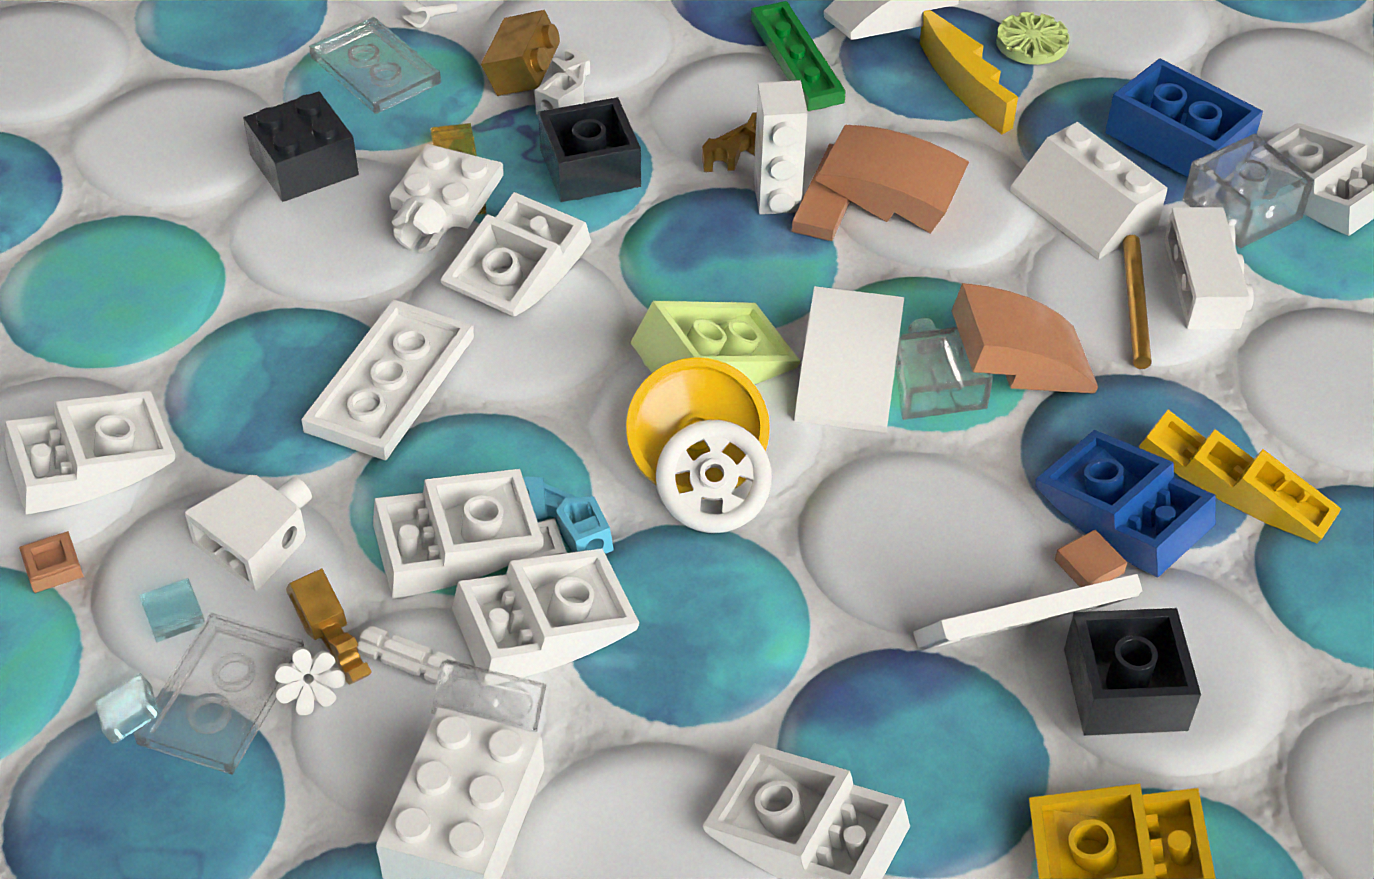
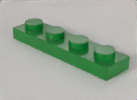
(798, 55)

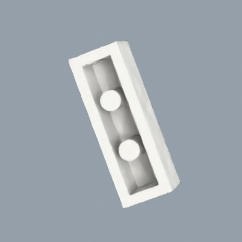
(780, 146)
(1207, 268)

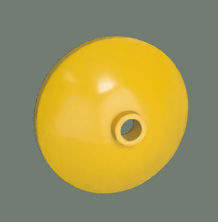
(686, 394)

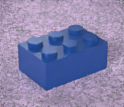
(1178, 116)

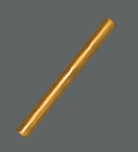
(1137, 302)

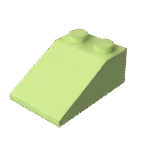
(714, 330)

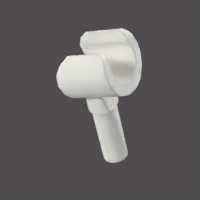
(421, 13)

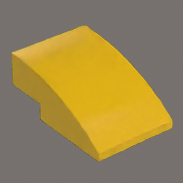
(1121, 834)

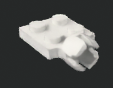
(441, 193)

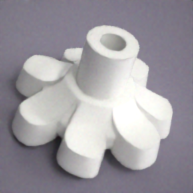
(308, 680)

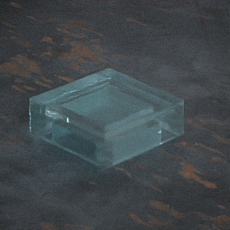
(172, 610)
(127, 708)

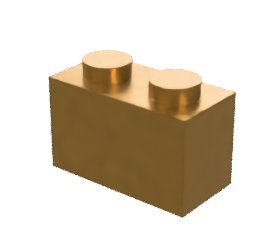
(521, 52)

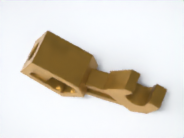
(730, 145)
(324, 618)

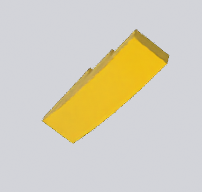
(971, 78)
(1250, 484)

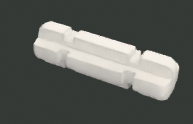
(401, 653)

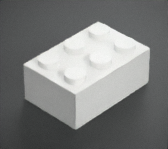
(462, 800)

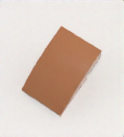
(893, 174)
(1021, 340)

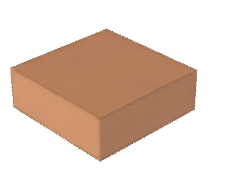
(1090, 560)
(51, 562)

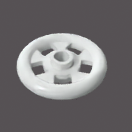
(735, 510)

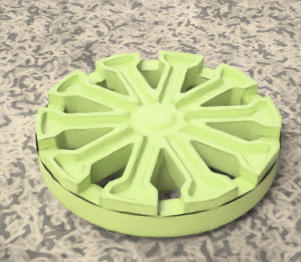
(1032, 38)

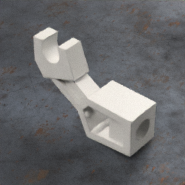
(566, 85)

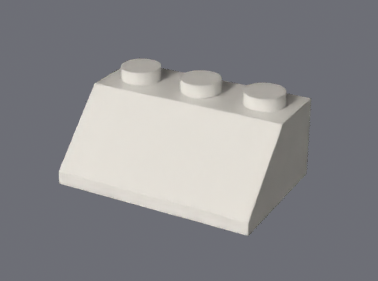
(1090, 191)

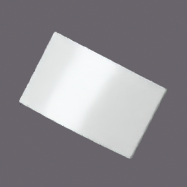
(877, 17)
(1341, 174)
(517, 255)
(849, 359)
(86, 449)
(454, 530)
(543, 612)
(806, 819)

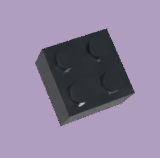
(301, 146)
(590, 149)
(1131, 671)

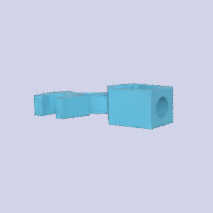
(578, 518)

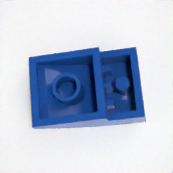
(1129, 500)

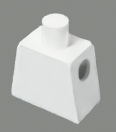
(251, 527)

